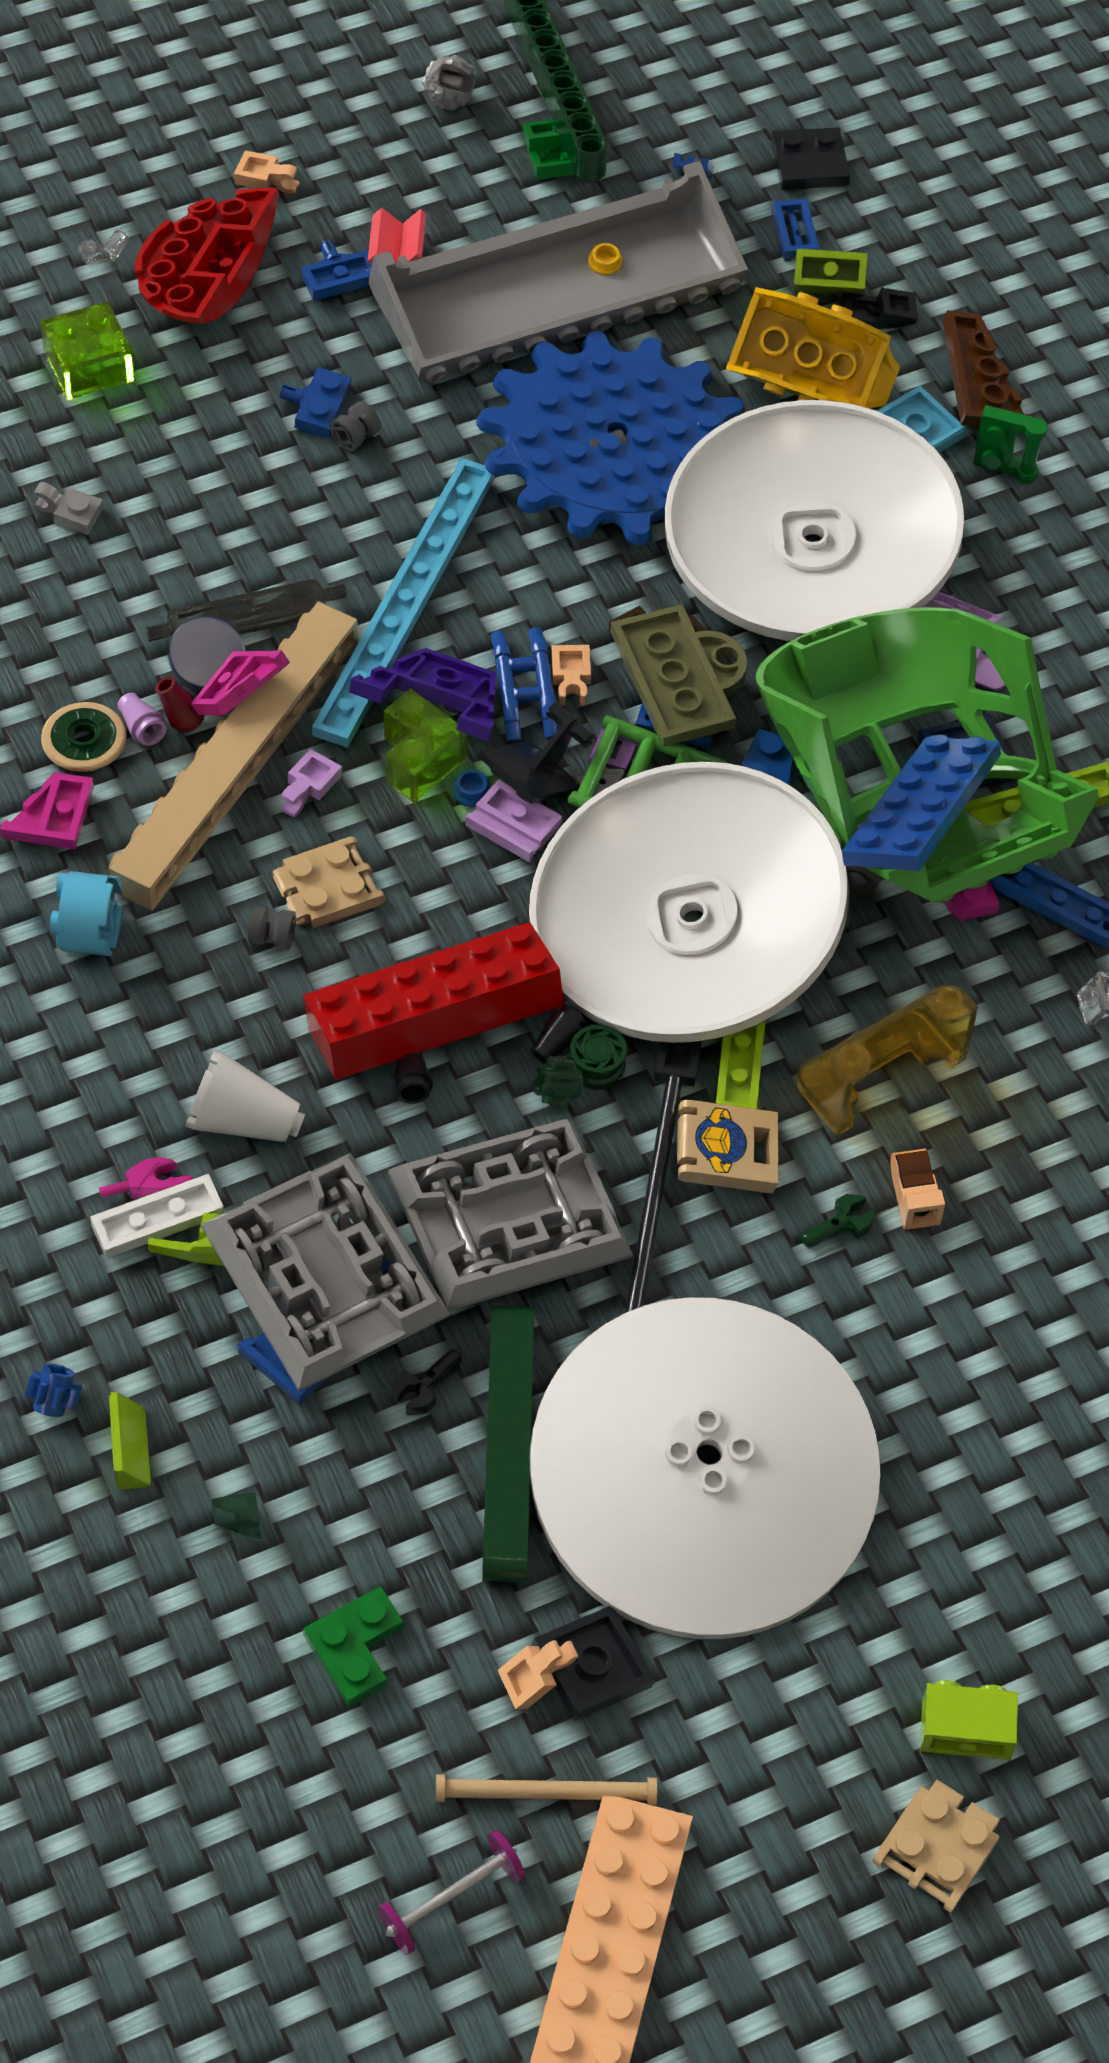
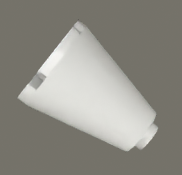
(242, 1104)

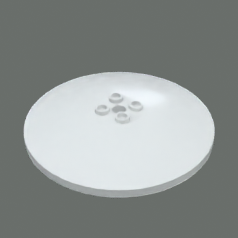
(805, 469)
(679, 843)
(689, 1540)

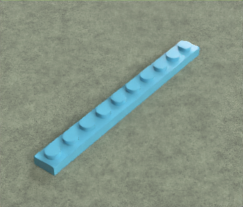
(405, 599)

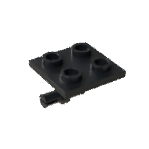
(535, 771)

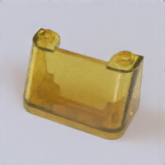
(929, 1026)

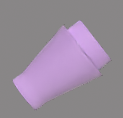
(143, 721)

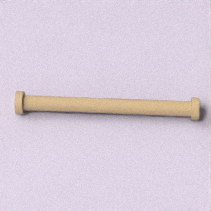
(544, 1789)

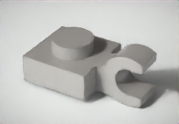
(73, 510)

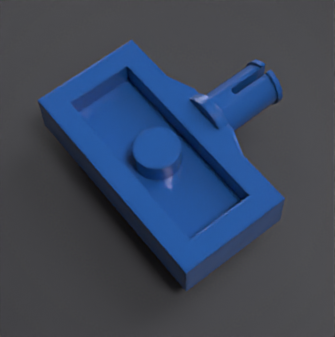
(336, 272)
(319, 401)

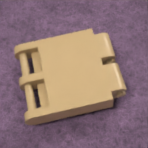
(326, 884)
(940, 1842)

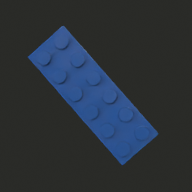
(921, 803)

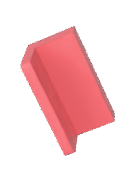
(398, 237)

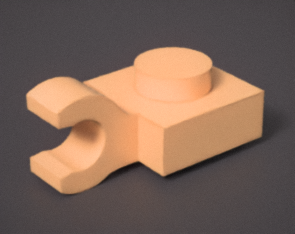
(262, 170)
(529, 1672)

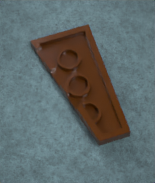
(975, 369)

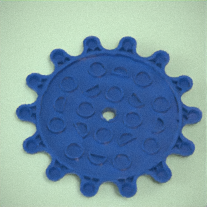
(581, 400)

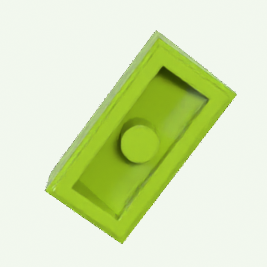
(129, 1443)

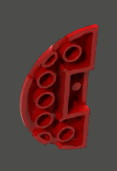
(208, 257)

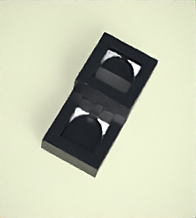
(886, 311)

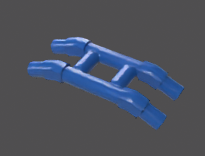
(512, 696)

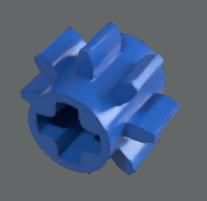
(53, 1390)

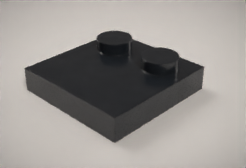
(810, 158)
(606, 1665)

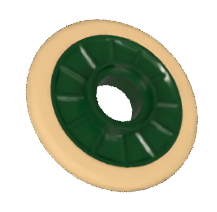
(77, 756)

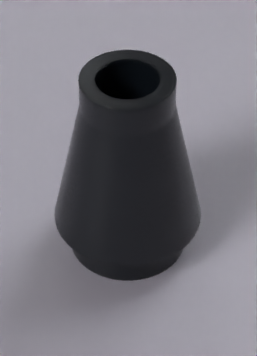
(557, 1033)
(412, 1079)

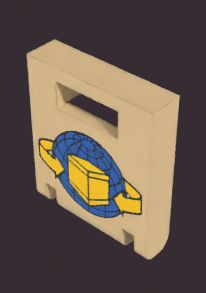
(722, 1146)

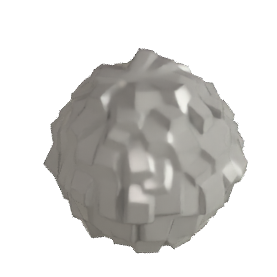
(449, 82)

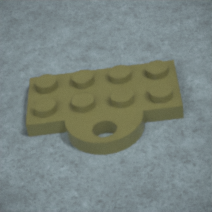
(680, 673)

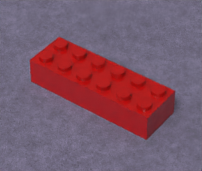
(433, 1000)

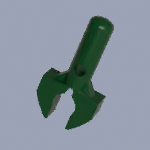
(841, 1222)

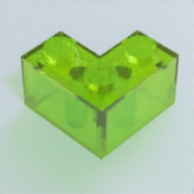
(424, 745)

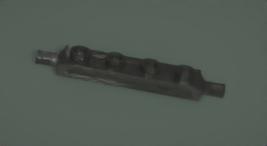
(256, 609)

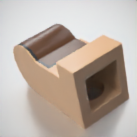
(916, 1189)

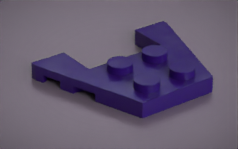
(442, 680)

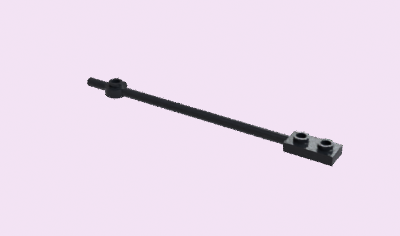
(677, 1067)

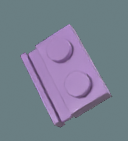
(513, 822)

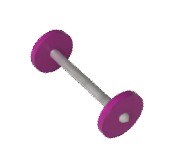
(504, 1857)

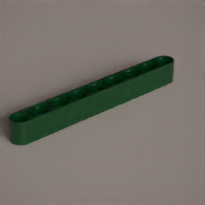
(560, 87)

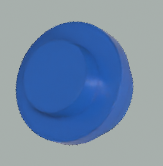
(470, 787)

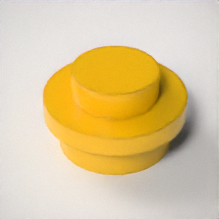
(605, 259)

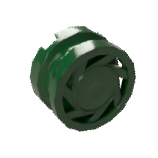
(599, 1056)

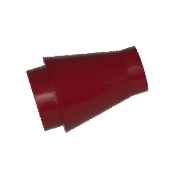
(177, 705)

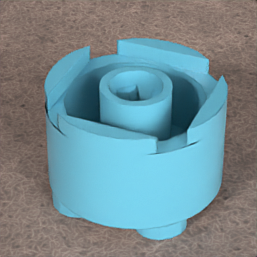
(87, 913)

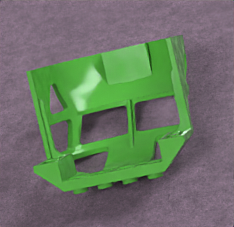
(910, 664)

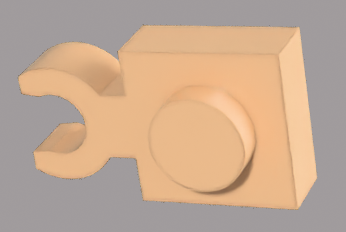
(571, 671)

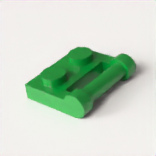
(998, 439)

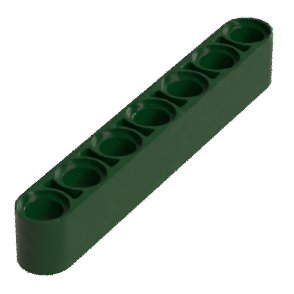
(508, 1445)

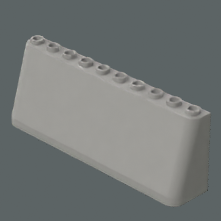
(537, 281)

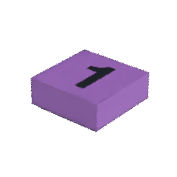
(621, 755)

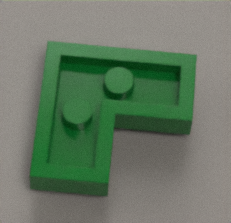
(344, 1639)

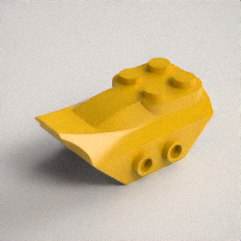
(813, 351)

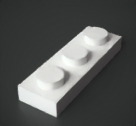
(156, 1215)

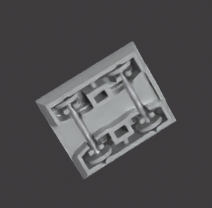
(510, 1223)
(324, 1273)

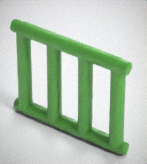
(649, 743)

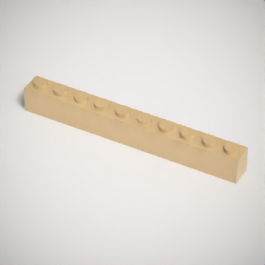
(232, 758)

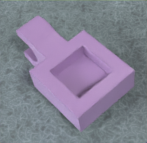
(309, 777)

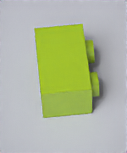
(830, 271)
(969, 1720)

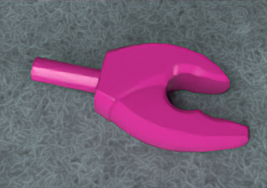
(143, 1180)

